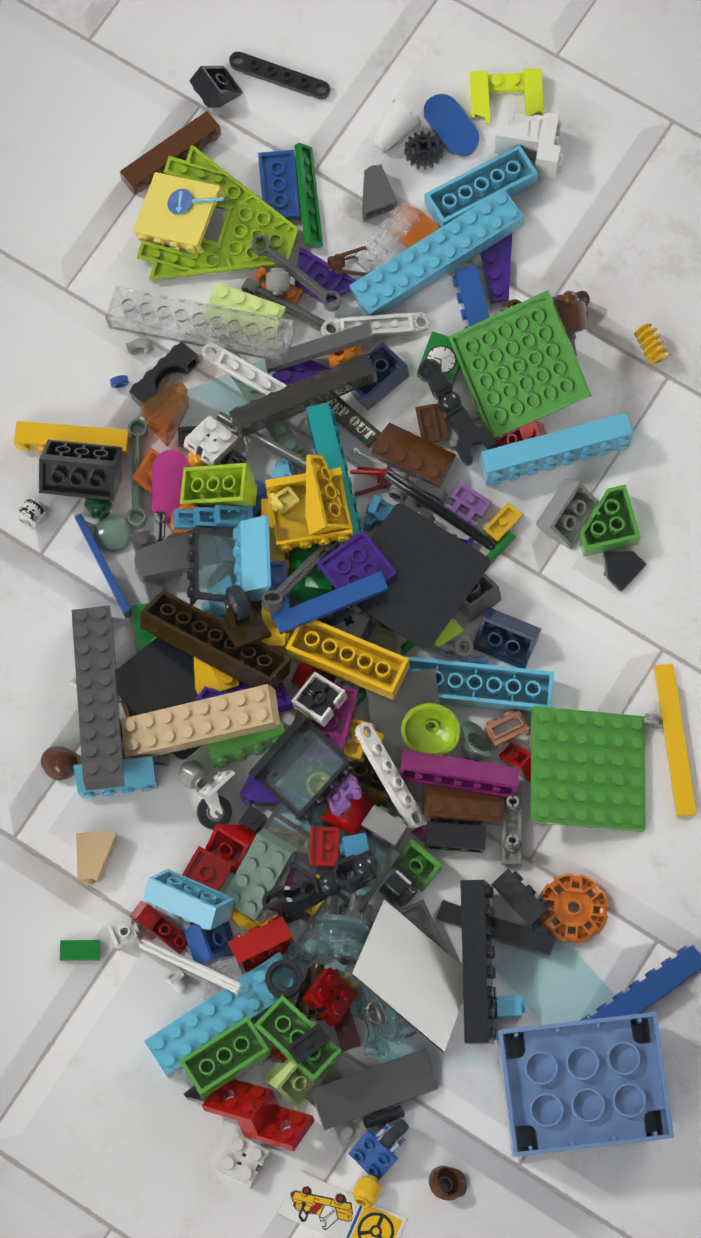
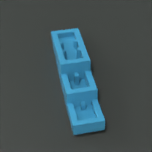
(214, 518)

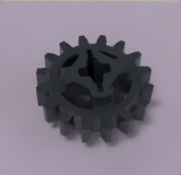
(423, 149)

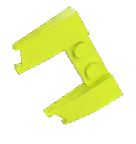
(483, 84)

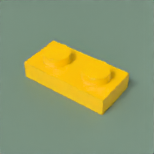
(502, 522)

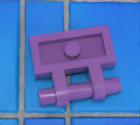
(470, 500)
(340, 798)

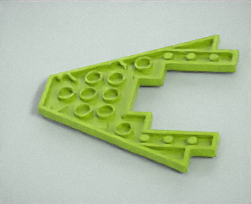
(245, 219)

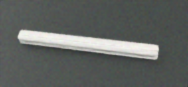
(190, 965)

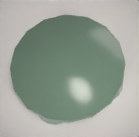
(112, 532)

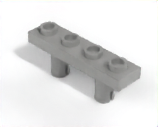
(512, 830)

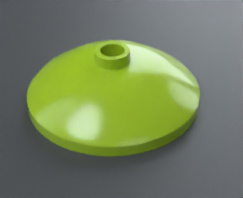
(430, 738)

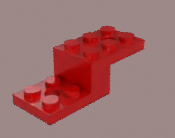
(259, 1114)

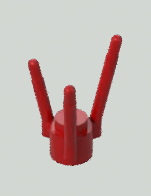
(372, 471)

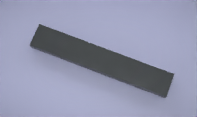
(323, 346)

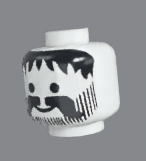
(31, 512)

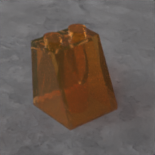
(166, 410)

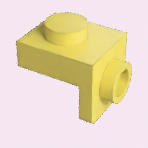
(284, 500)

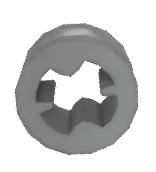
(652, 720)

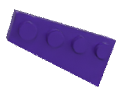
(496, 268)

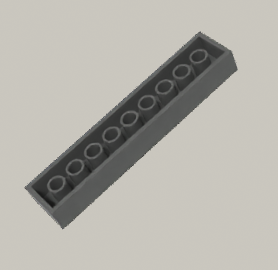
(98, 698)

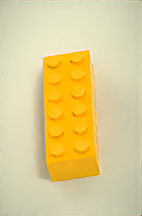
(349, 658)

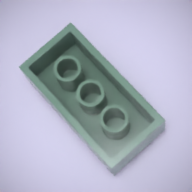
(260, 872)

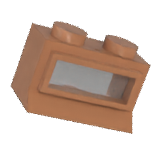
(506, 728)

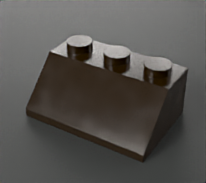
(370, 783)

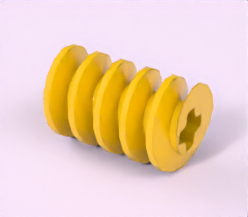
(650, 344)

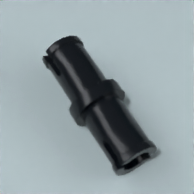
(383, 1117)

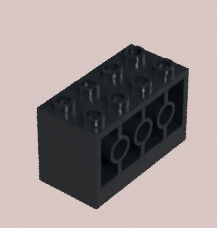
(80, 470)

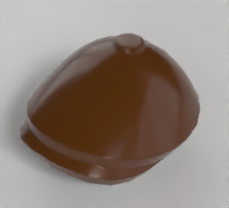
(59, 762)
(447, 1183)

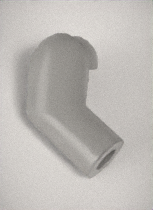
(140, 343)

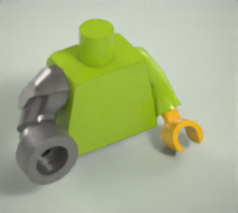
(461, 647)

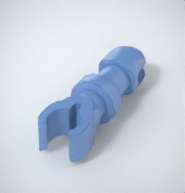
(478, 660)

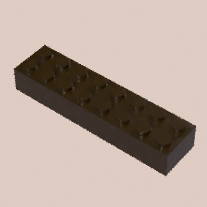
(207, 641)

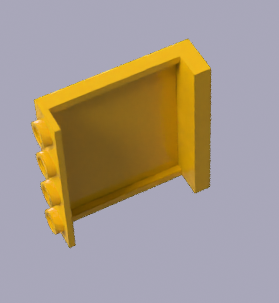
(292, 527)

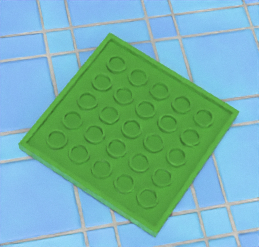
(520, 365)
(587, 769)

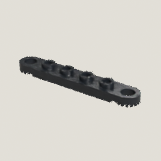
(279, 75)

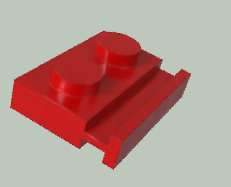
(323, 846)

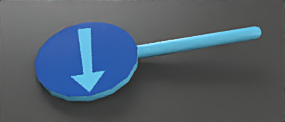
(182, 200)

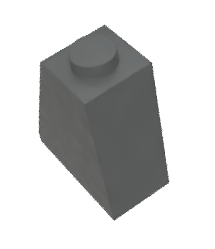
(377, 193)

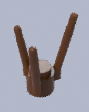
(337, 262)

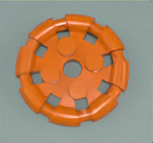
(586, 906)

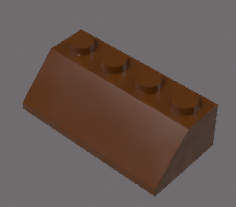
(413, 454)
(461, 805)

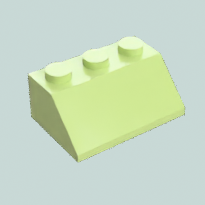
(290, 1082)

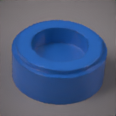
(119, 381)

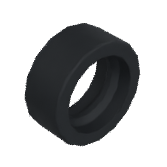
(286, 963)

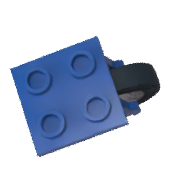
(374, 1153)

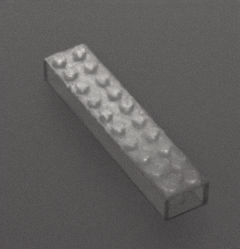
(200, 324)

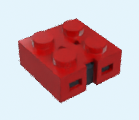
(330, 996)

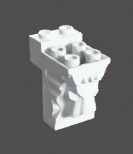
(536, 136)

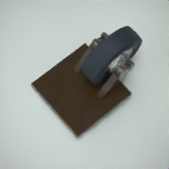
(241, 621)

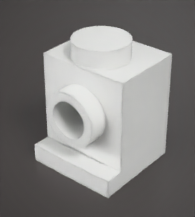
(123, 940)

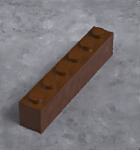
(196, 133)

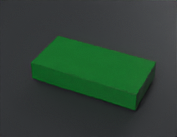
(80, 950)

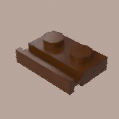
(432, 423)

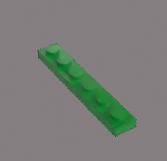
(308, 195)

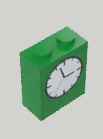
(441, 350)

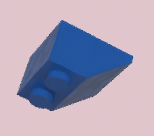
(209, 945)

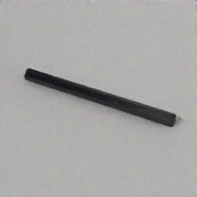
(440, 509)

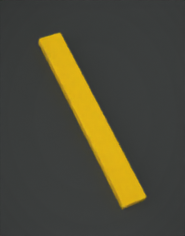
(674, 740)

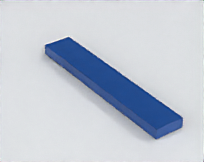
(103, 565)
(330, 602)

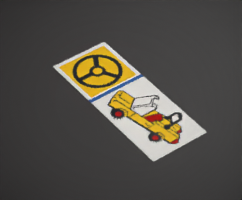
(336, 1212)

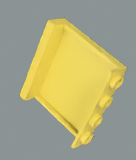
(163, 227)

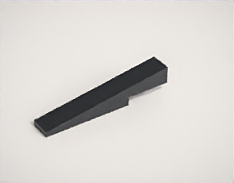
(505, 931)

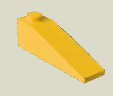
(323, 504)
(213, 678)

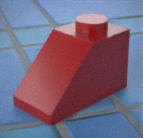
(519, 758)

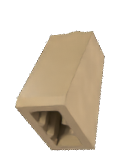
(93, 855)

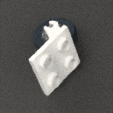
(214, 808)

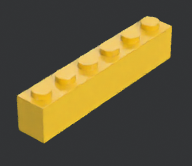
(35, 435)

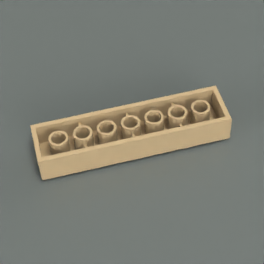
(201, 722)

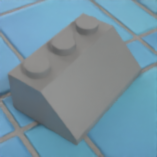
(567, 513)

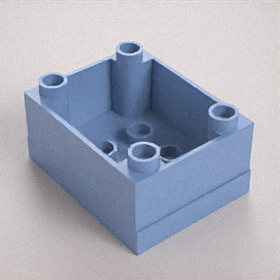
(584, 1084)

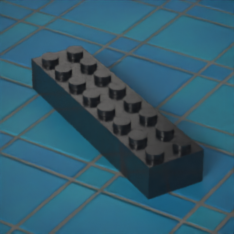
(477, 962)

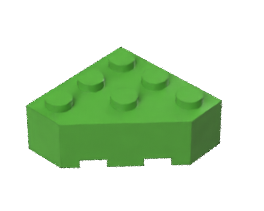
(610, 524)

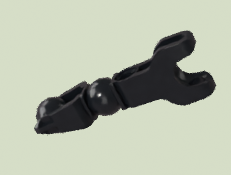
(450, 404)
(312, 892)

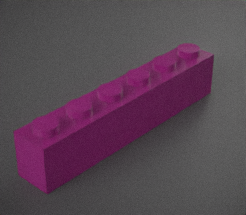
(458, 773)

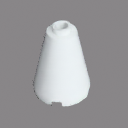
(395, 125)

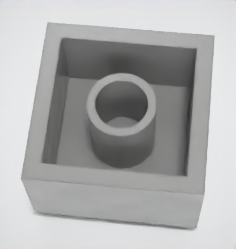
(385, 826)

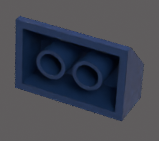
(390, 373)
(506, 638)

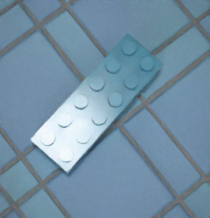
(508, 171)

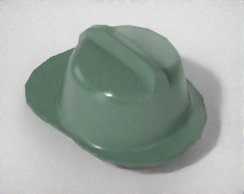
(475, 742)

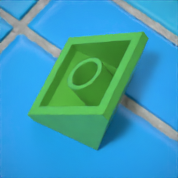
(418, 864)

